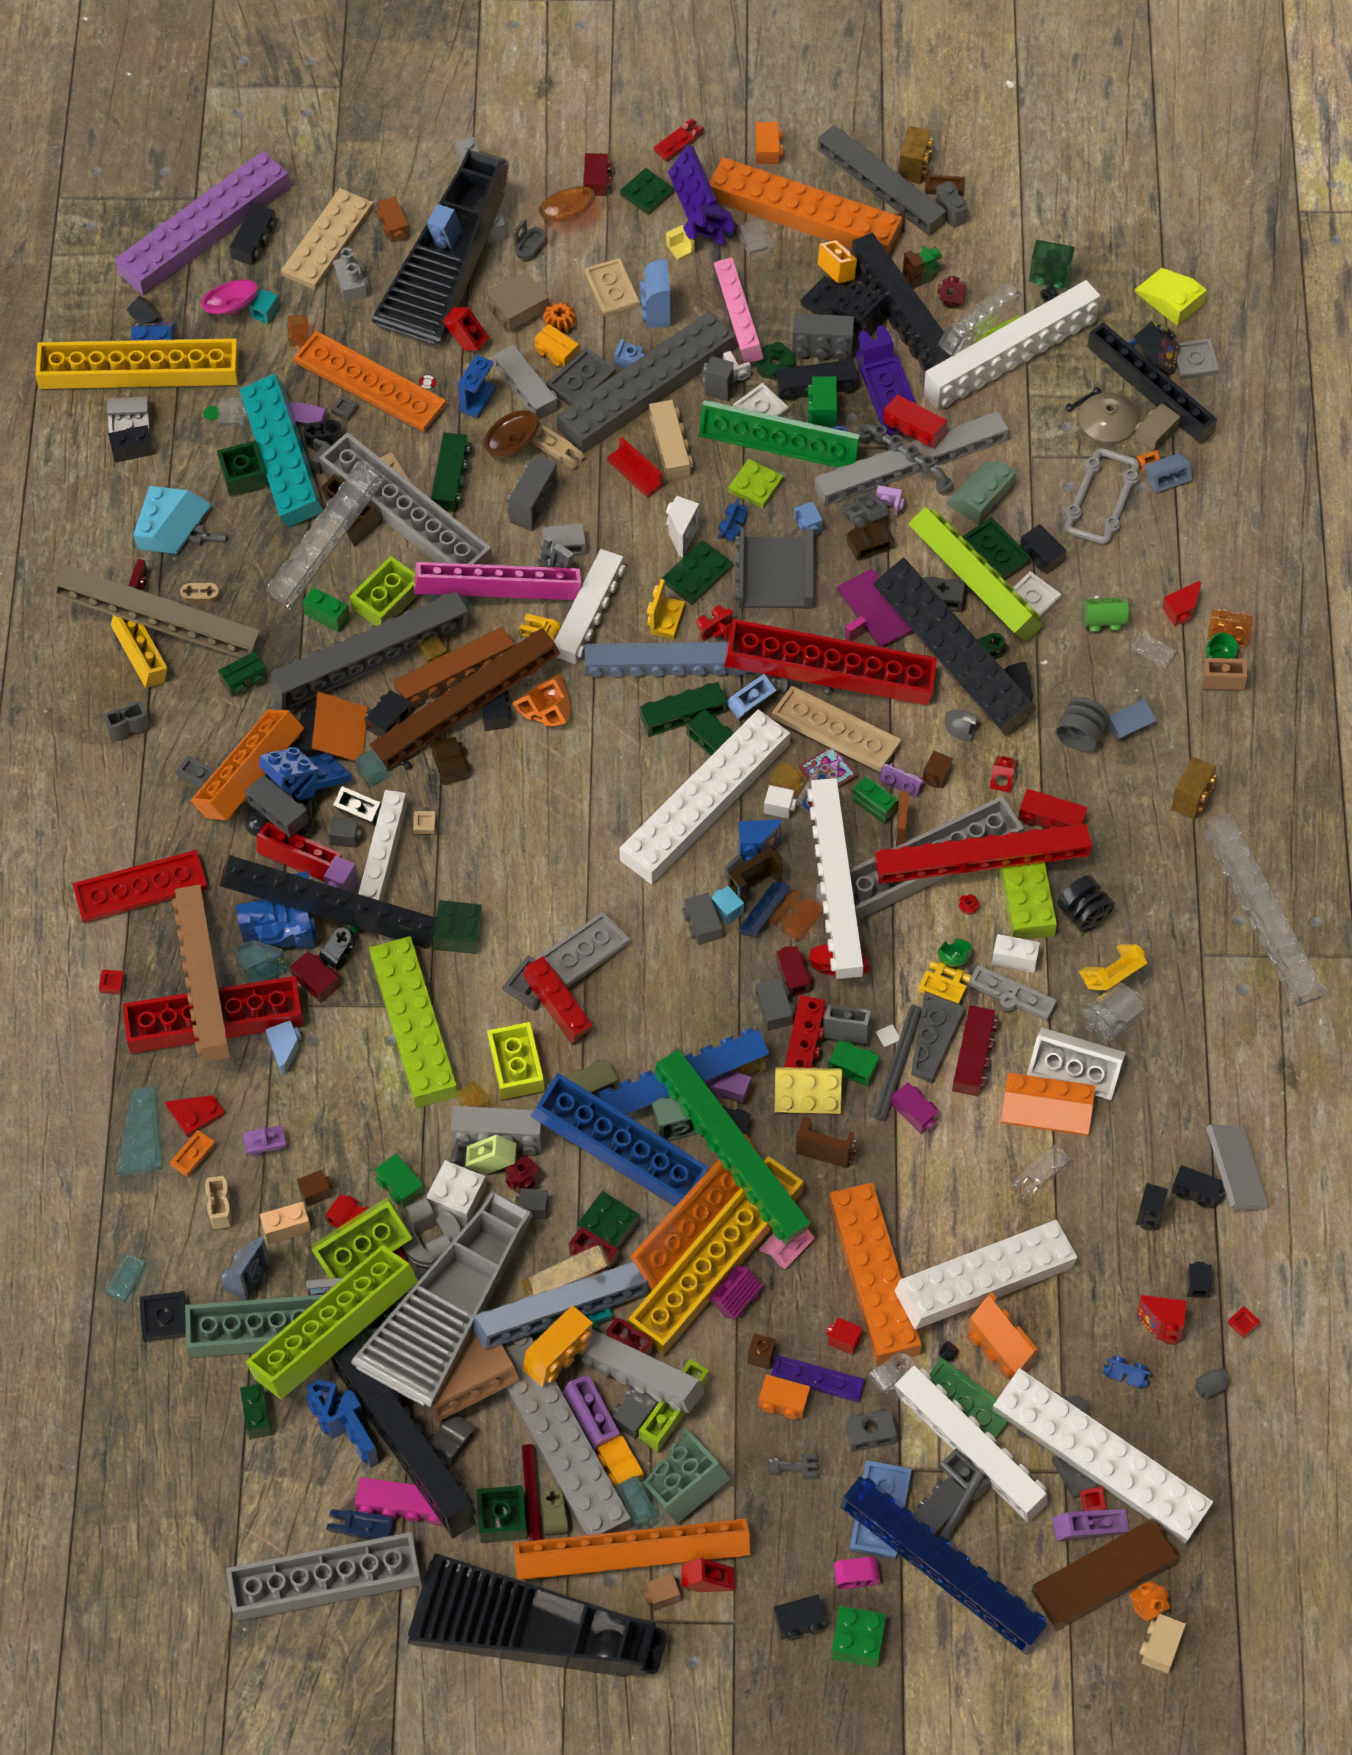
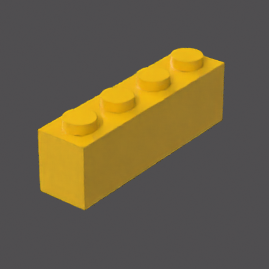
(140, 651)

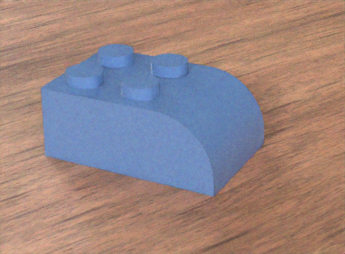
(656, 294)

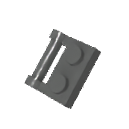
(518, 986)

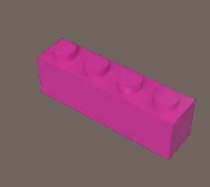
(393, 1500)

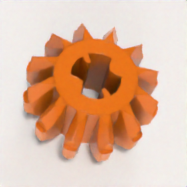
(560, 316)

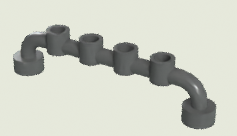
(943, 483)

